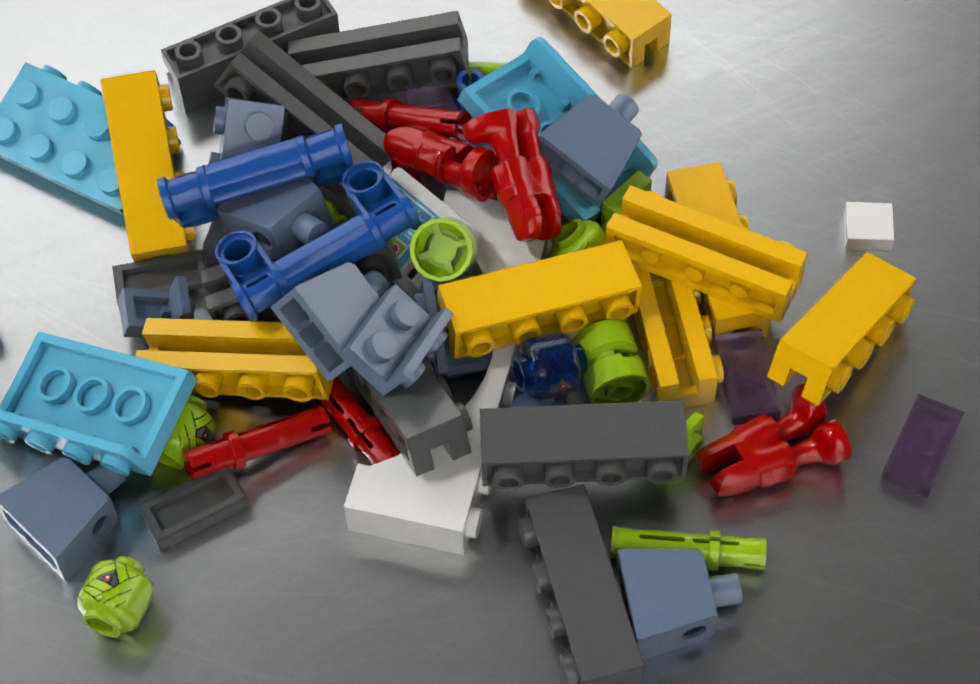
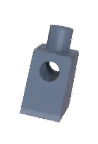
(592, 144)
(280, 216)
(328, 312)
(63, 512)
(672, 597)

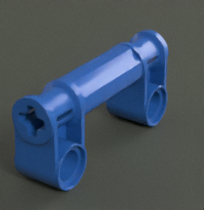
(195, 196)
(380, 215)

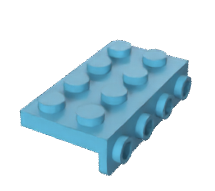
(550, 87)
(60, 134)
(94, 404)

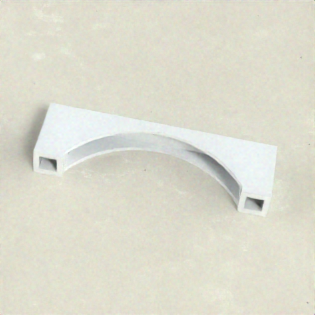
(442, 505)

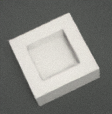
(868, 226)

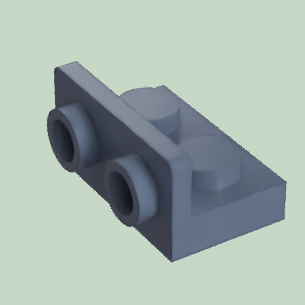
(395, 341)

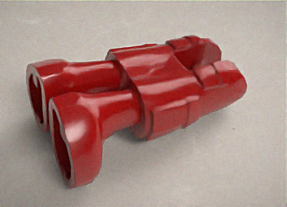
(444, 160)
(523, 175)
(766, 454)

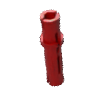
(393, 114)
(364, 431)
(238, 448)

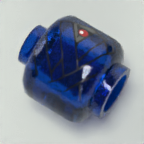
(548, 365)

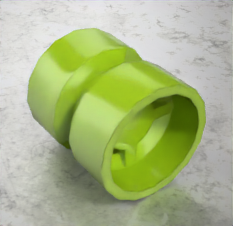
(443, 249)
(613, 361)

